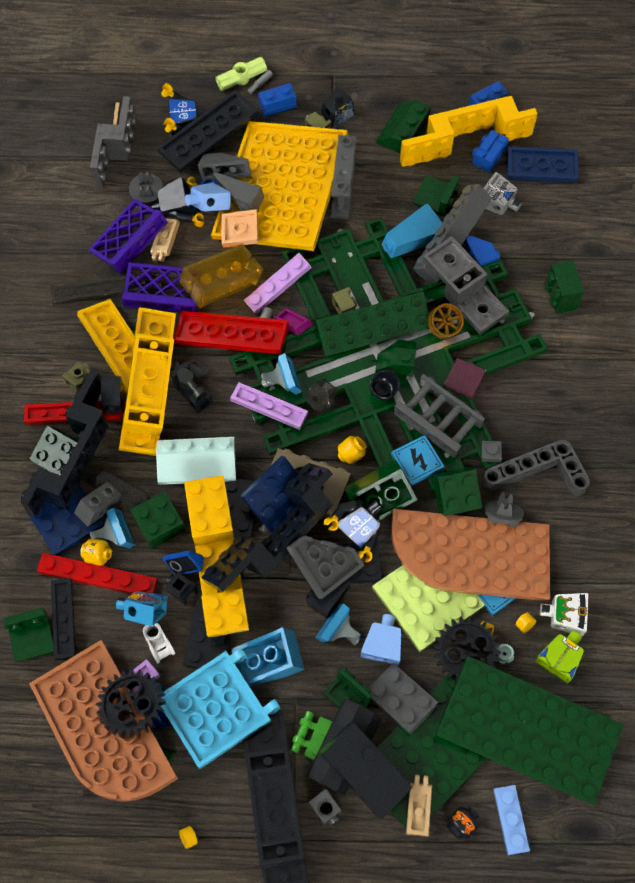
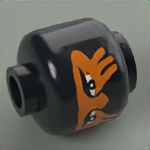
(463, 822)

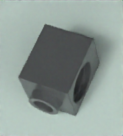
(321, 799)

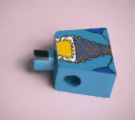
(143, 607)

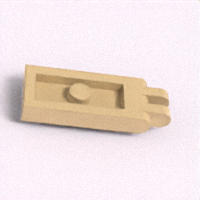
(164, 240)
(419, 808)

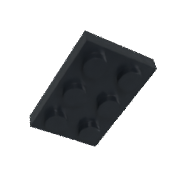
(371, 570)

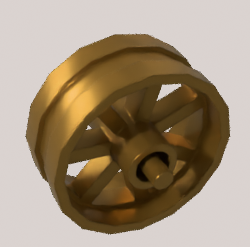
(445, 321)

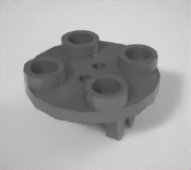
(145, 188)
(504, 511)

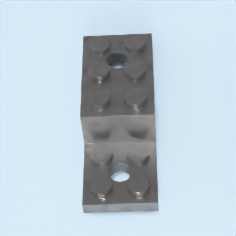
(113, 142)
(465, 285)

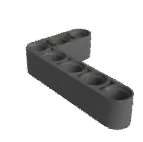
(537, 465)

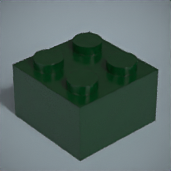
(564, 287)
(457, 491)
(158, 520)

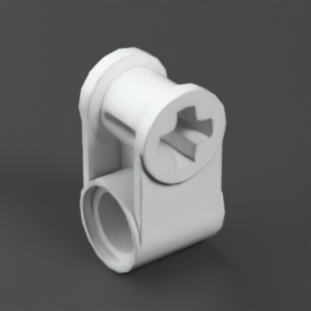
(159, 645)

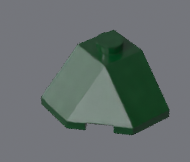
(398, 358)

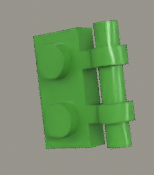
(320, 731)

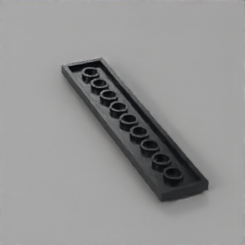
(199, 647)

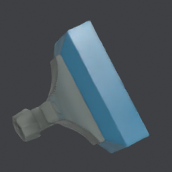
(283, 375)
(115, 530)
(338, 626)

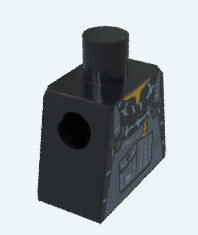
(338, 108)

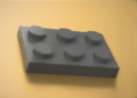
(402, 698)

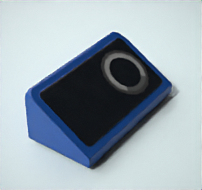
(184, 562)

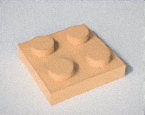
(240, 228)

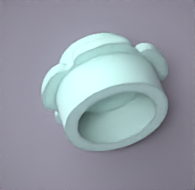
(509, 653)

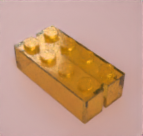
(220, 275)

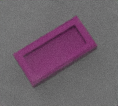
(297, 322)

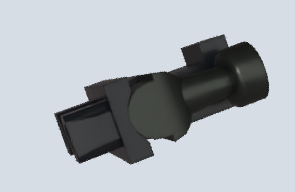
(184, 381)

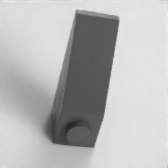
(223, 164)
(243, 194)

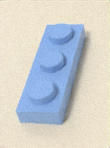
(511, 820)

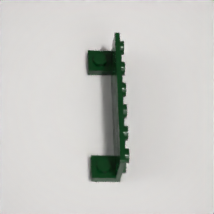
(373, 323)

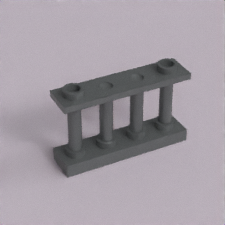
(343, 177)
(436, 433)

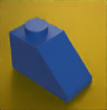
(480, 250)

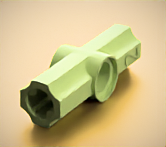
(241, 73)

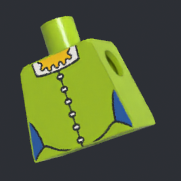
(562, 656)

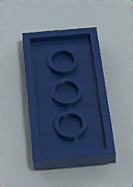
(542, 164)

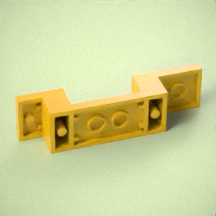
(444, 126)
(148, 381)
(212, 535)

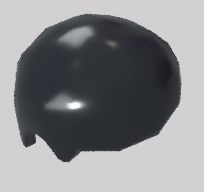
(384, 385)

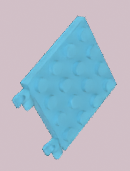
(215, 708)

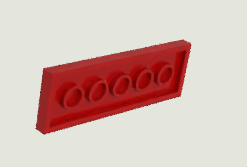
(231, 332)

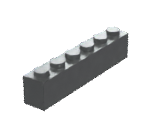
(456, 224)

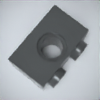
(97, 503)

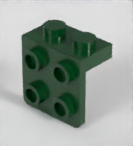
(437, 194)
(347, 688)

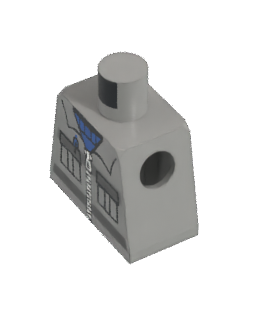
(502, 195)

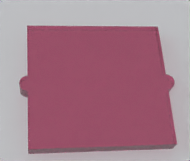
(464, 378)

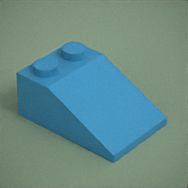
(270, 657)

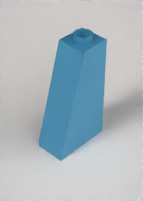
(412, 233)

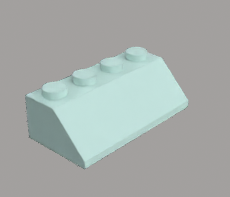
(195, 459)

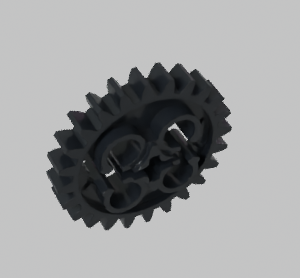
(473, 632)
(113, 714)

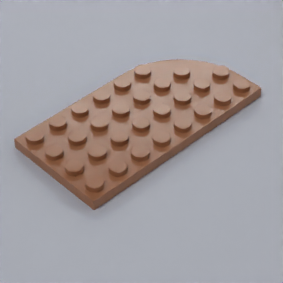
(474, 554)
(102, 762)

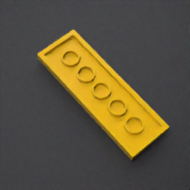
(110, 336)

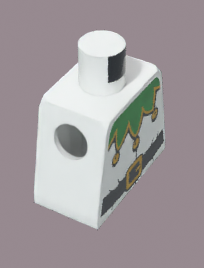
(568, 612)

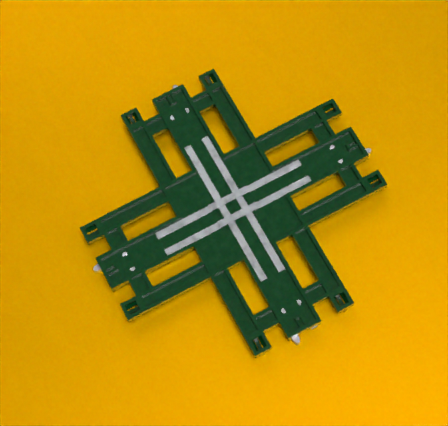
(355, 368)

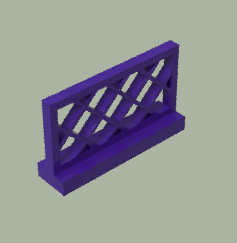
(137, 241)
(156, 301)

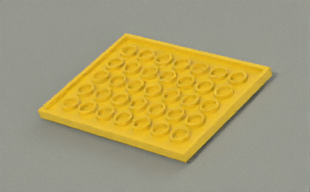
(296, 177)

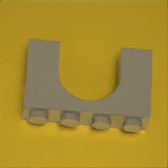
(333, 487)

